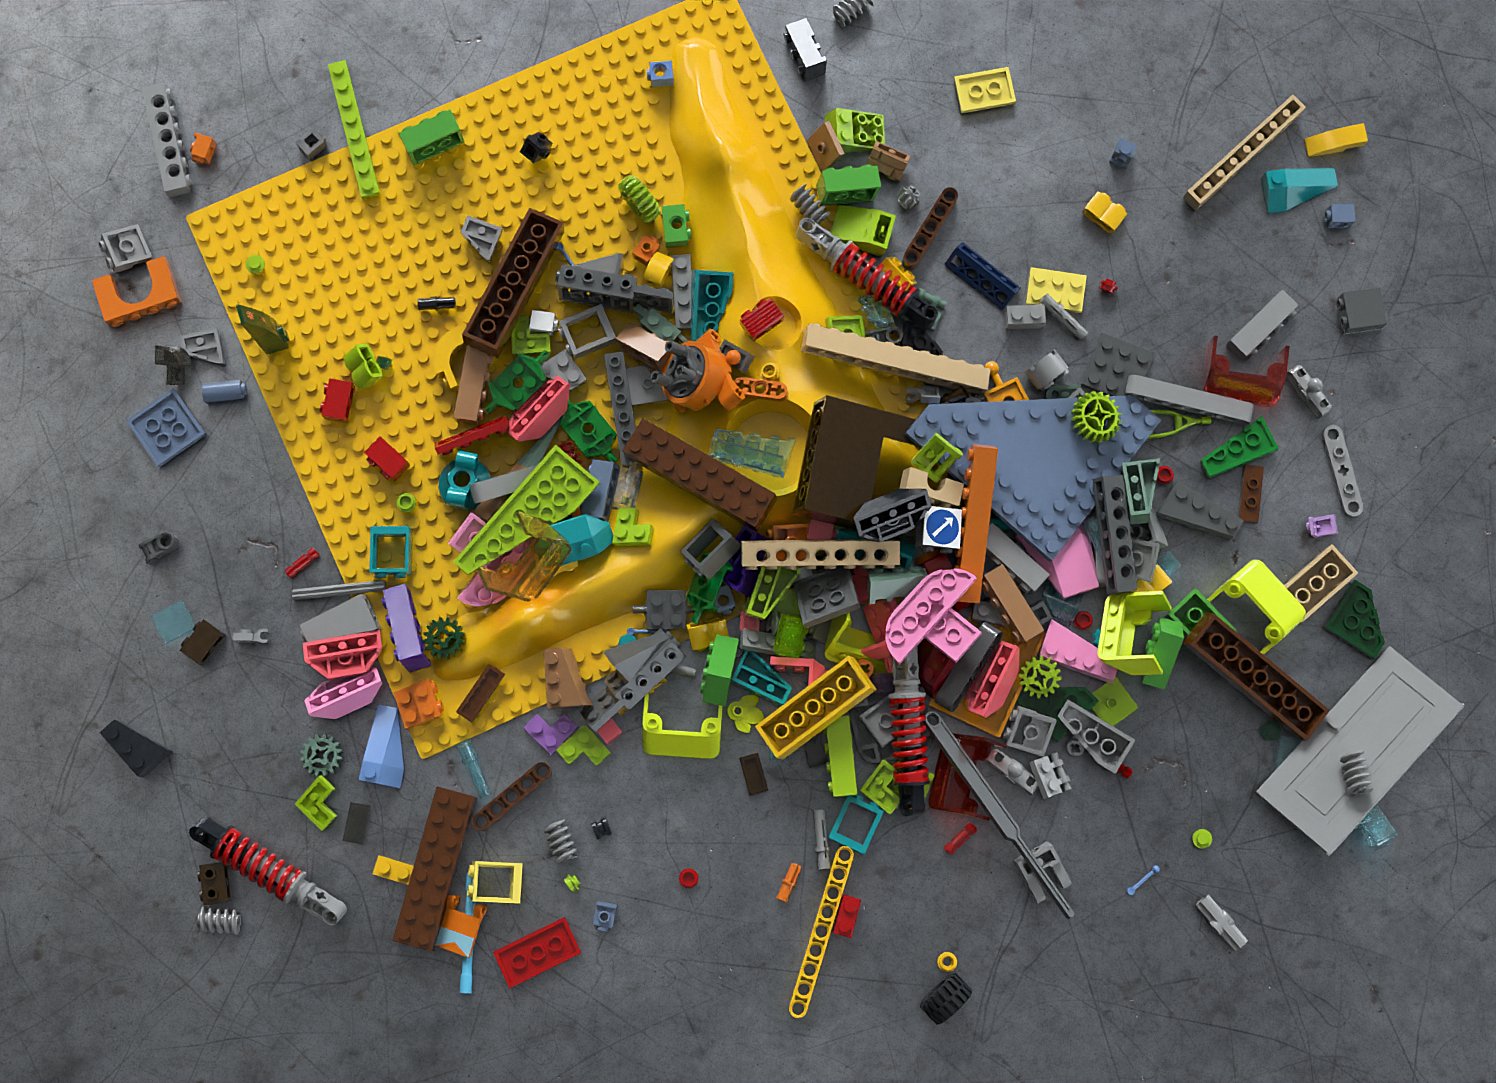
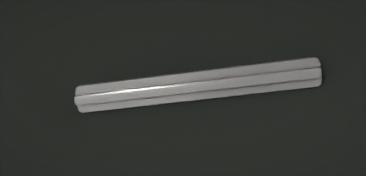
(337, 590)

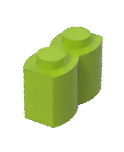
(362, 366)

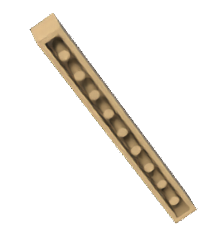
(895, 359)

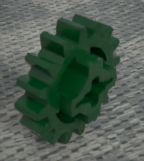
(443, 630)

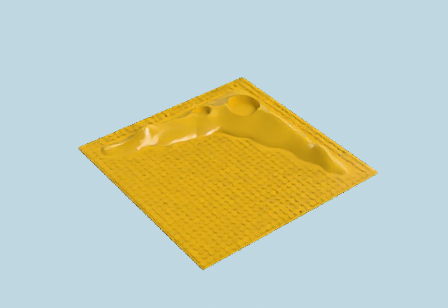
(354, 274)

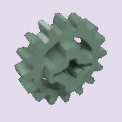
(314, 760)

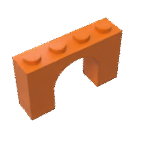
(162, 295)

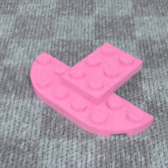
(475, 591)
(929, 616)

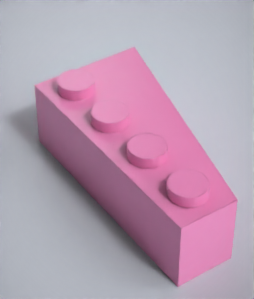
(1074, 653)

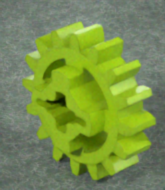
(1031, 679)

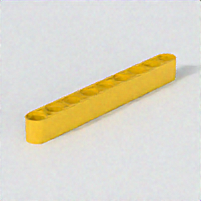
(821, 941)

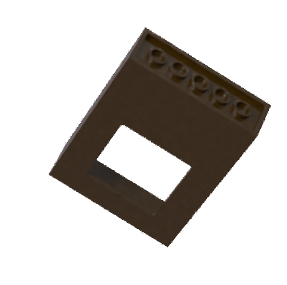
(844, 460)

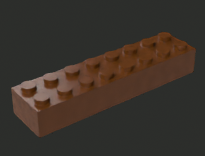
(513, 283)
(700, 475)
(1256, 676)
(434, 869)

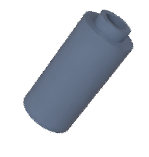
(223, 391)

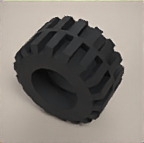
(946, 998)

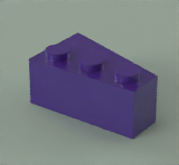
(741, 578)

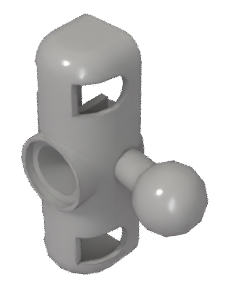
(1309, 391)
(1012, 771)

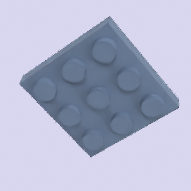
(166, 427)

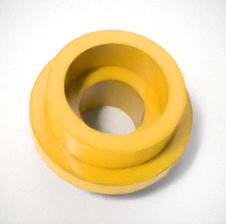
(767, 367)
(953, 964)

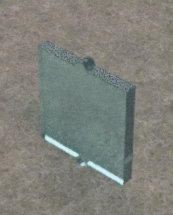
(173, 621)

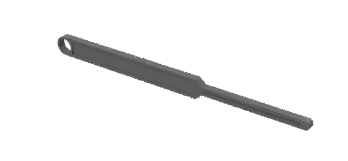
(991, 803)

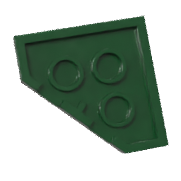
(1357, 620)
(1052, 705)

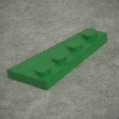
(1247, 446)

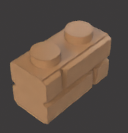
(888, 160)

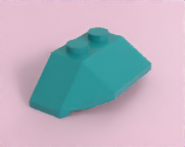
(585, 535)

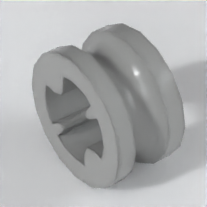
(1073, 751)

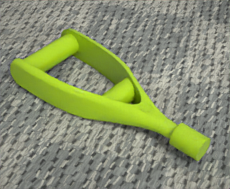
(1178, 422)

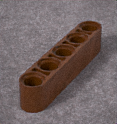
(931, 220)
(502, 799)

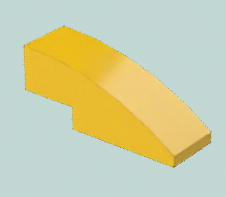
(1336, 140)

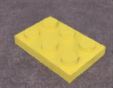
(984, 90)
(1061, 286)

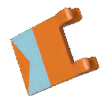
(458, 928)

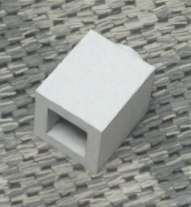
(543, 322)

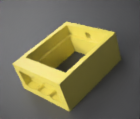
(515, 882)

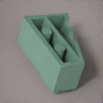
(1139, 488)
(892, 582)

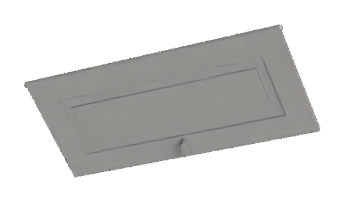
(1386, 714)

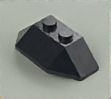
(892, 514)

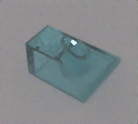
(1061, 609)

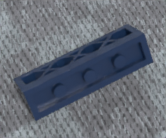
(988, 272)

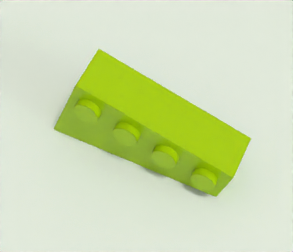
(841, 758)

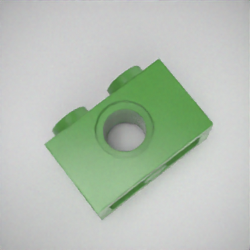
(671, 215)

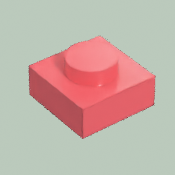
(748, 622)

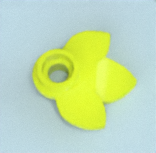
(748, 714)

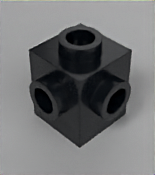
(536, 147)

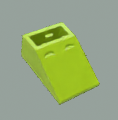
(856, 129)
(865, 227)

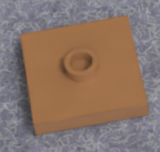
(825, 146)

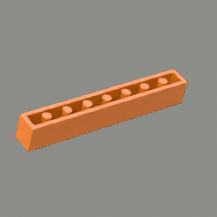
(976, 515)

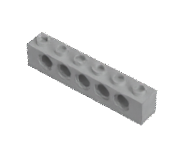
(153, 96)

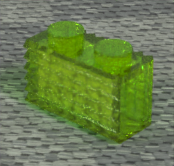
(790, 636)

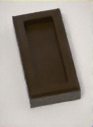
(753, 774)

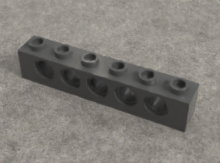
(621, 401)
(1108, 526)

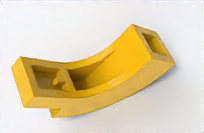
(444, 353)

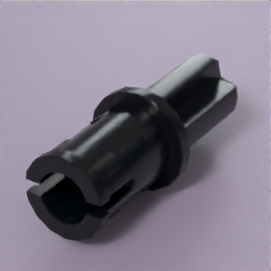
(436, 303)

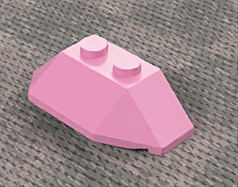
(343, 695)

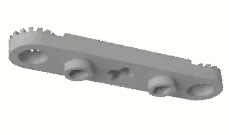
(1339, 457)

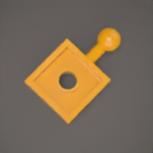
(1009, 389)

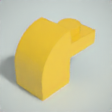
(657, 270)

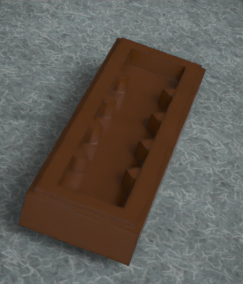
(1251, 493)
(480, 693)

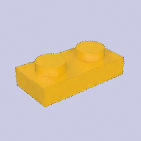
(393, 870)

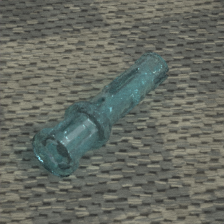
(470, 759)

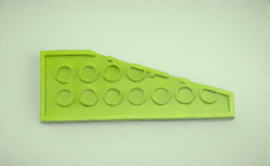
(549, 493)

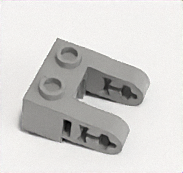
(1046, 856)

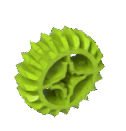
(639, 198)
(1095, 430)

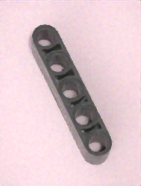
(968, 668)

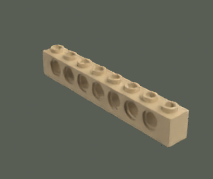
(1244, 152)
(750, 548)

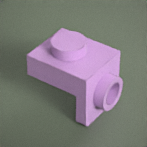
(1322, 526)

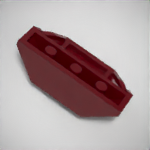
(933, 668)

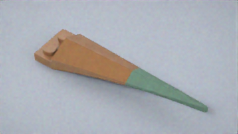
(488, 508)

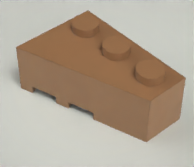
(643, 347)
(563, 680)

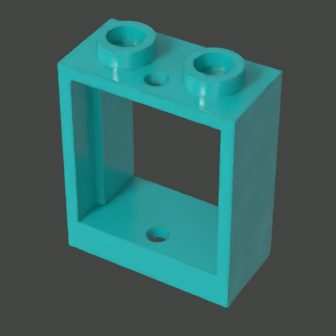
(390, 531)
(873, 807)

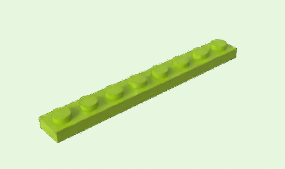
(354, 129)

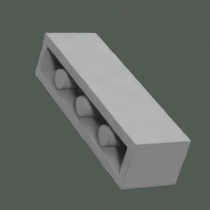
(1265, 322)
(1017, 562)

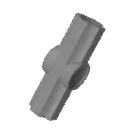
(1221, 923)

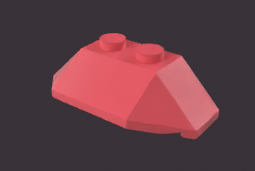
(540, 411)
(343, 654)
(994, 680)

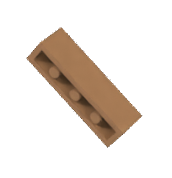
(472, 386)
(1011, 605)

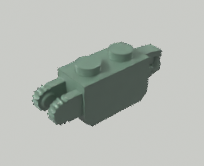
(655, 323)

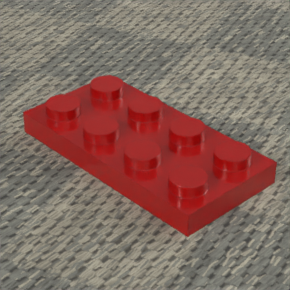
(479, 432)
(537, 952)

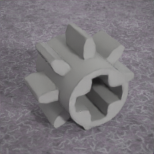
(908, 197)

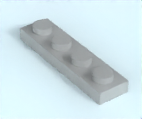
(682, 290)
(764, 643)

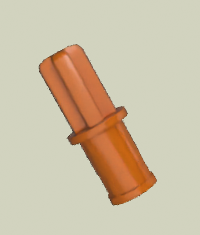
(789, 882)

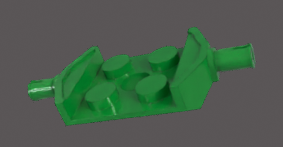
(503, 388)
(592, 444)
(703, 595)

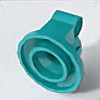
(461, 497)

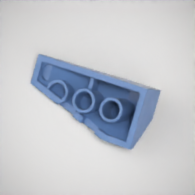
(383, 753)

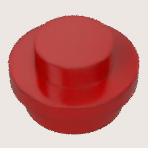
(1108, 286)
(1165, 475)
(1083, 620)
(688, 878)

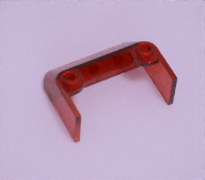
(1243, 386)
(948, 789)

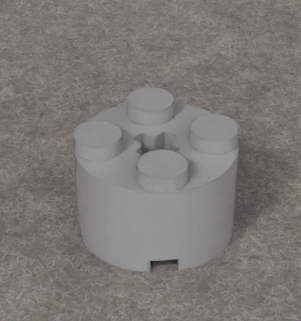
(1046, 370)

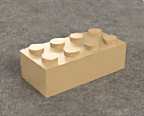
(1320, 579)

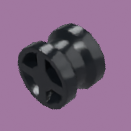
(601, 827)

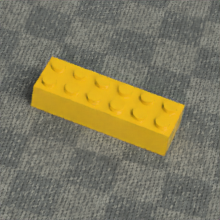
(815, 707)

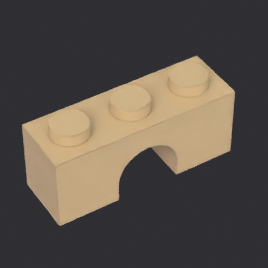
(946, 495)

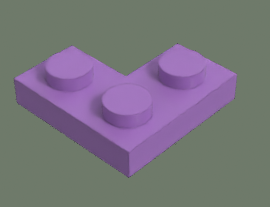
(552, 736)

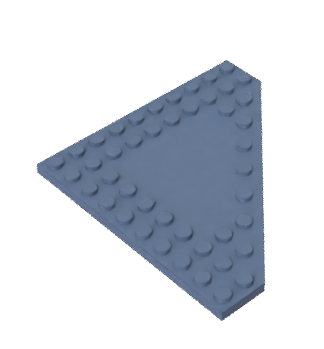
(1042, 463)

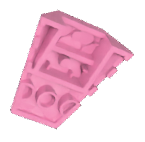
(1072, 568)

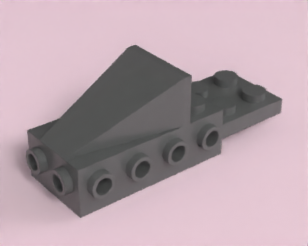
(606, 278)
(632, 664)

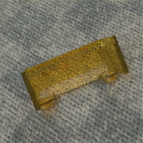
(536, 565)

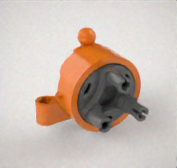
(699, 373)

